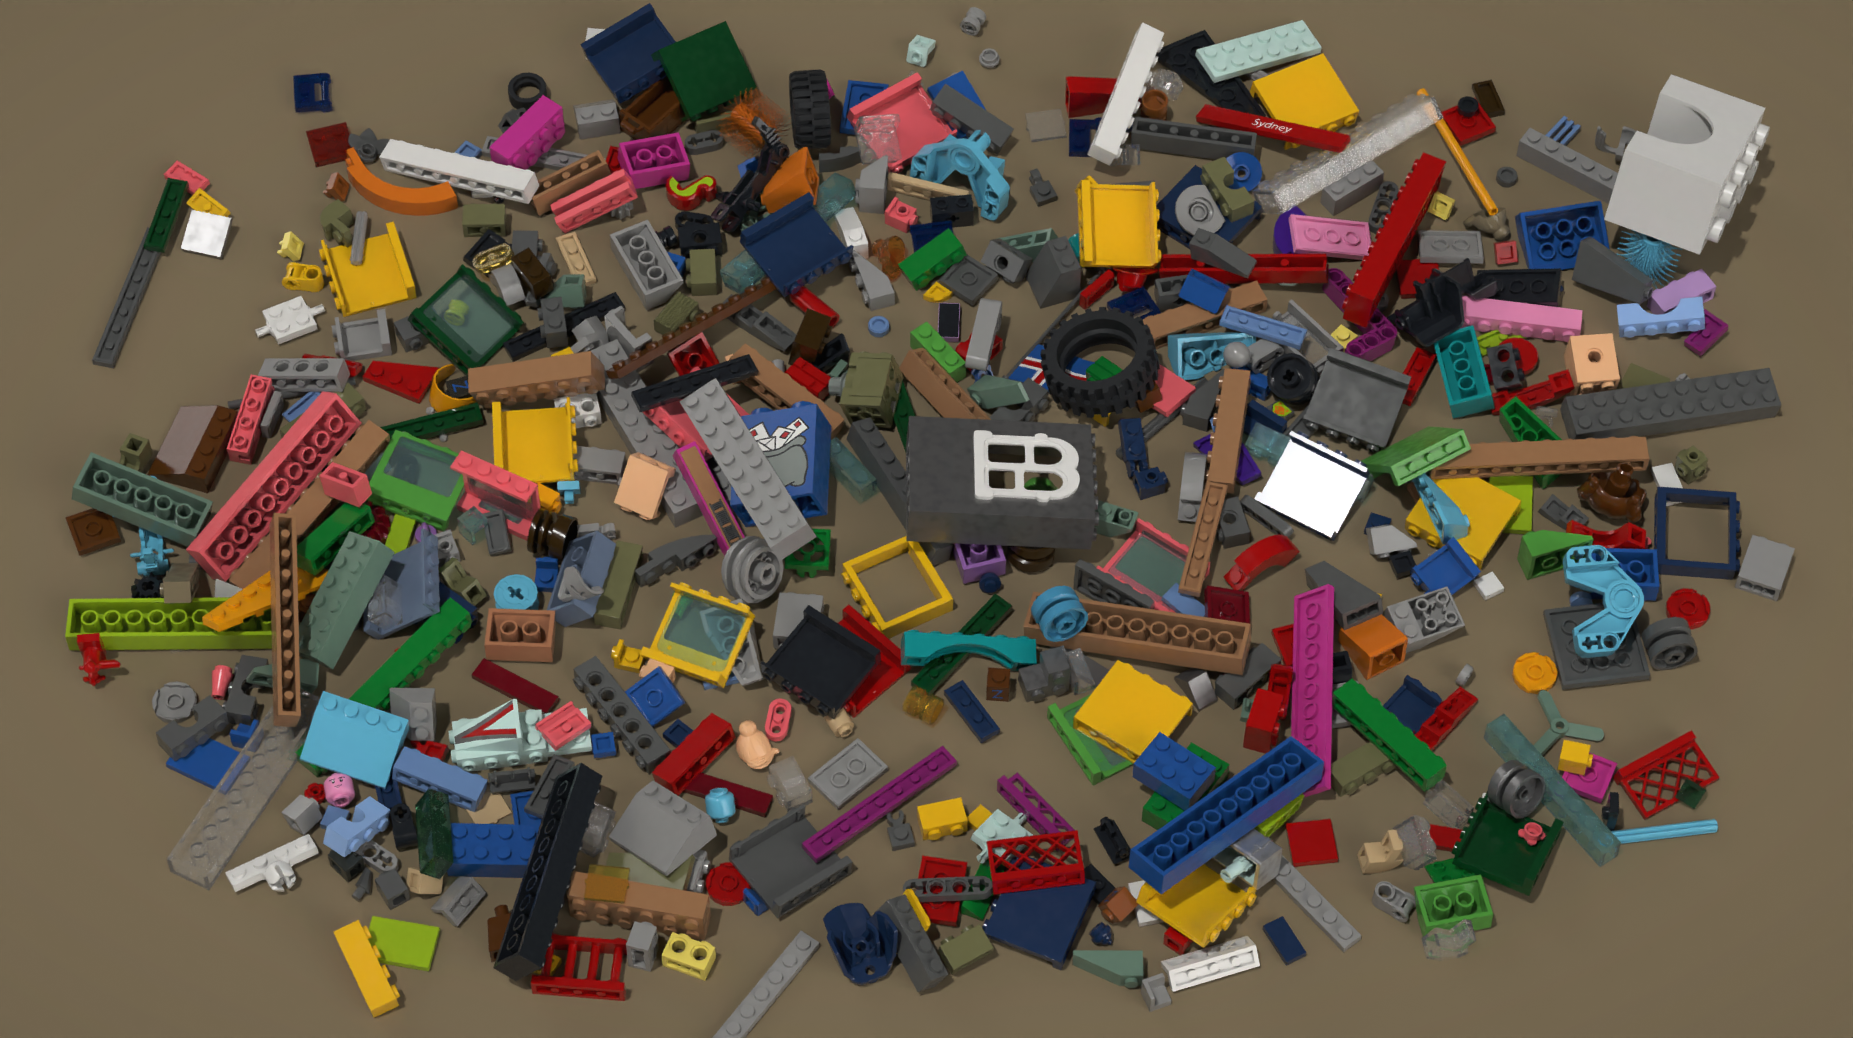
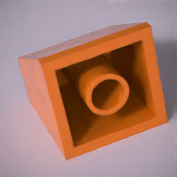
(791, 181)
(1374, 645)

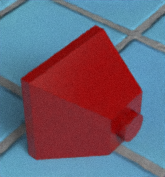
(691, 354)

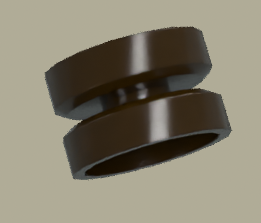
(1030, 558)

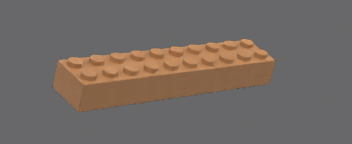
(1155, 636)

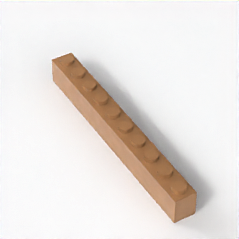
(1545, 458)
(313, 503)
(284, 620)

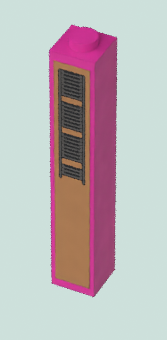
(708, 496)

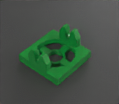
(806, 565)

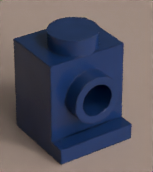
(1149, 482)

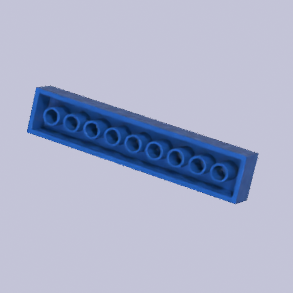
(1225, 814)

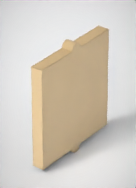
(490, 809)

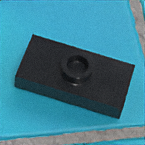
(1611, 811)
(1103, 886)

